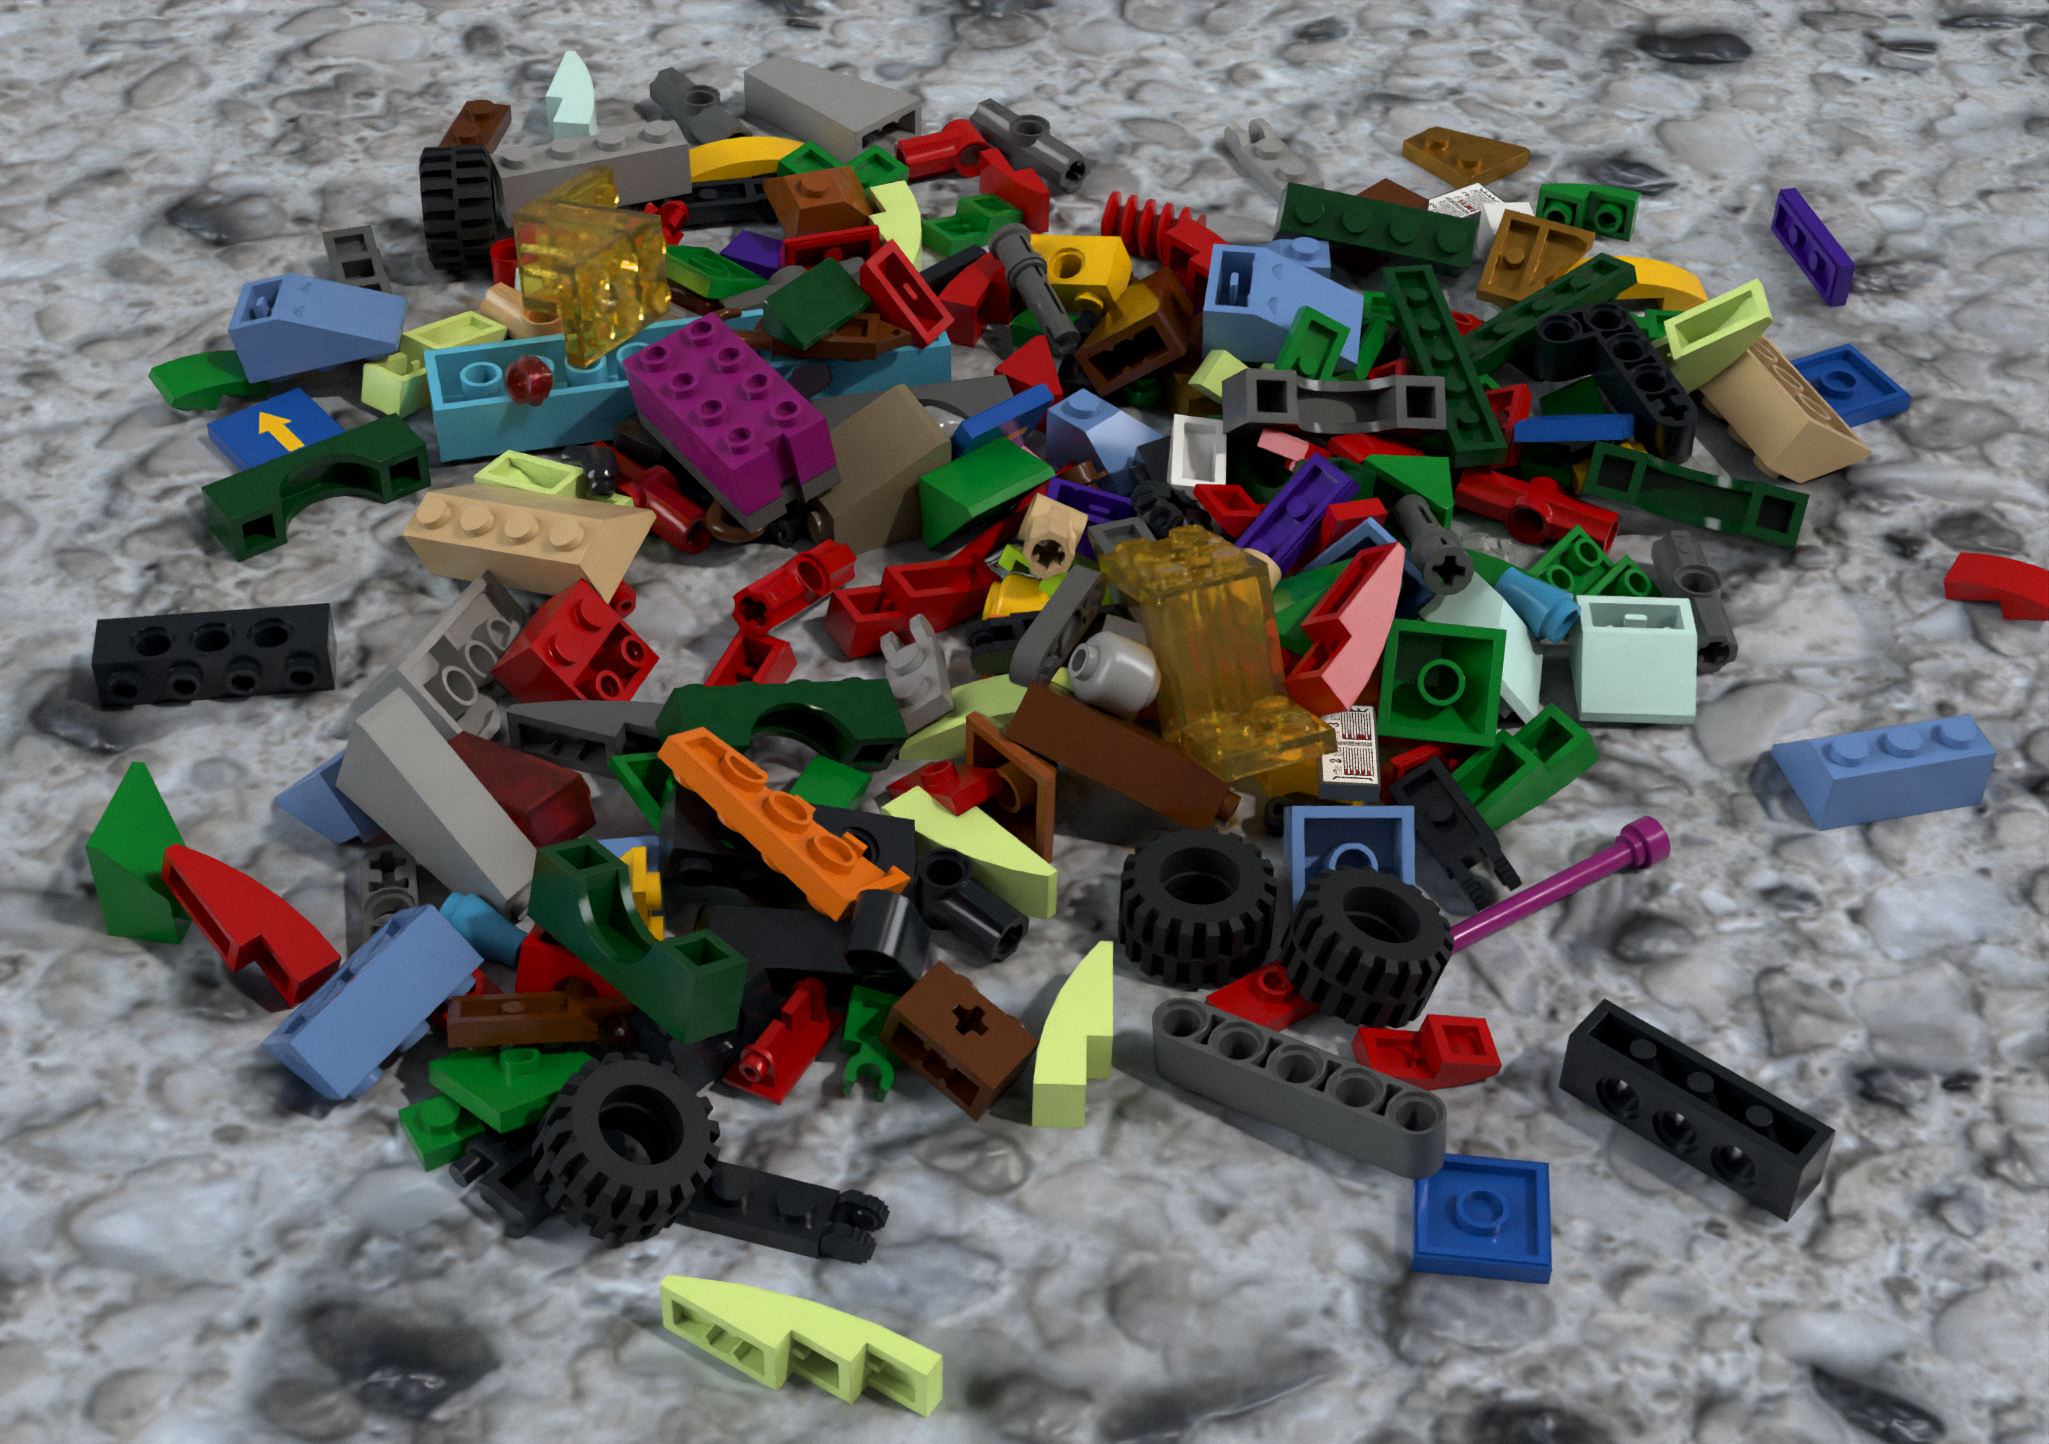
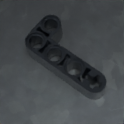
(1630, 372)
(874, 948)

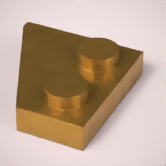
(1463, 157)
(1529, 256)

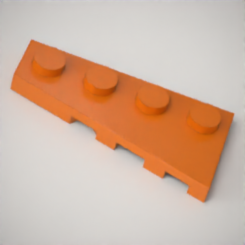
(777, 824)

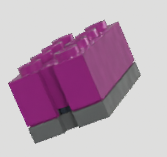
(732, 421)

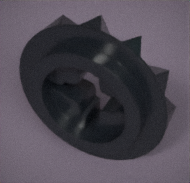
(1167, 508)

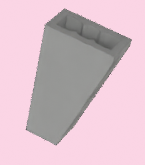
(830, 107)
(435, 805)

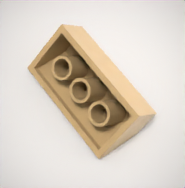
(1781, 416)
(527, 538)

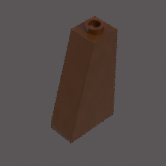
(1138, 333)
(1121, 757)

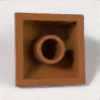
(819, 201)
(1029, 783)

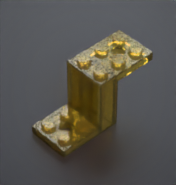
(591, 264)
(1217, 653)

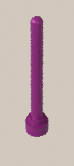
(1638, 845)

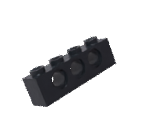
(214, 655)
(697, 858)
(1696, 1109)

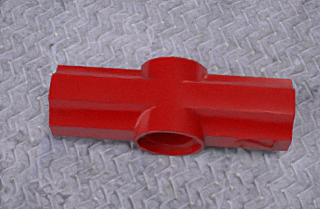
(656, 489)
(1533, 508)
(794, 587)

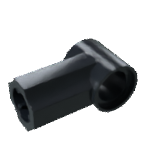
(957, 901)

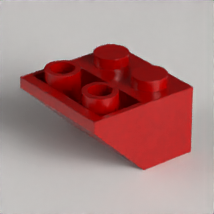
(575, 652)

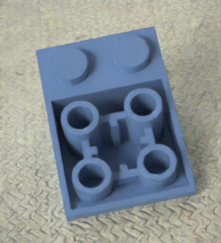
(1256, 298)
(312, 324)

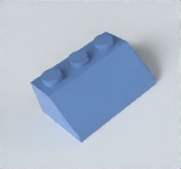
(1888, 771)
(375, 1003)

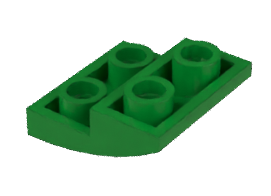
(1584, 569)

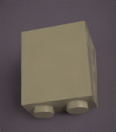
(879, 465)

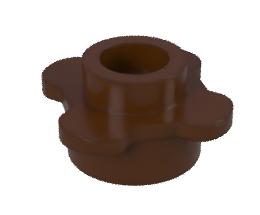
(1084, 474)

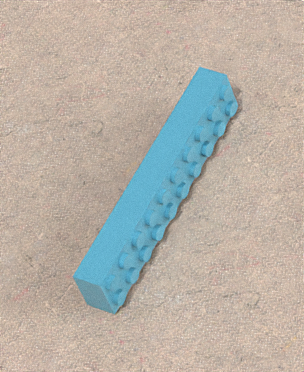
(481, 419)

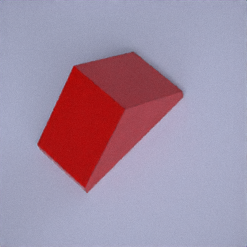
(903, 295)
(1030, 367)

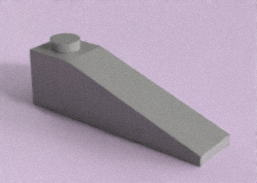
(452, 662)

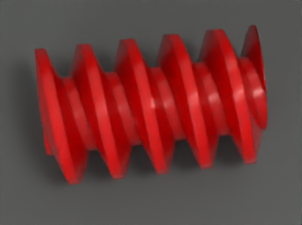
(1142, 229)

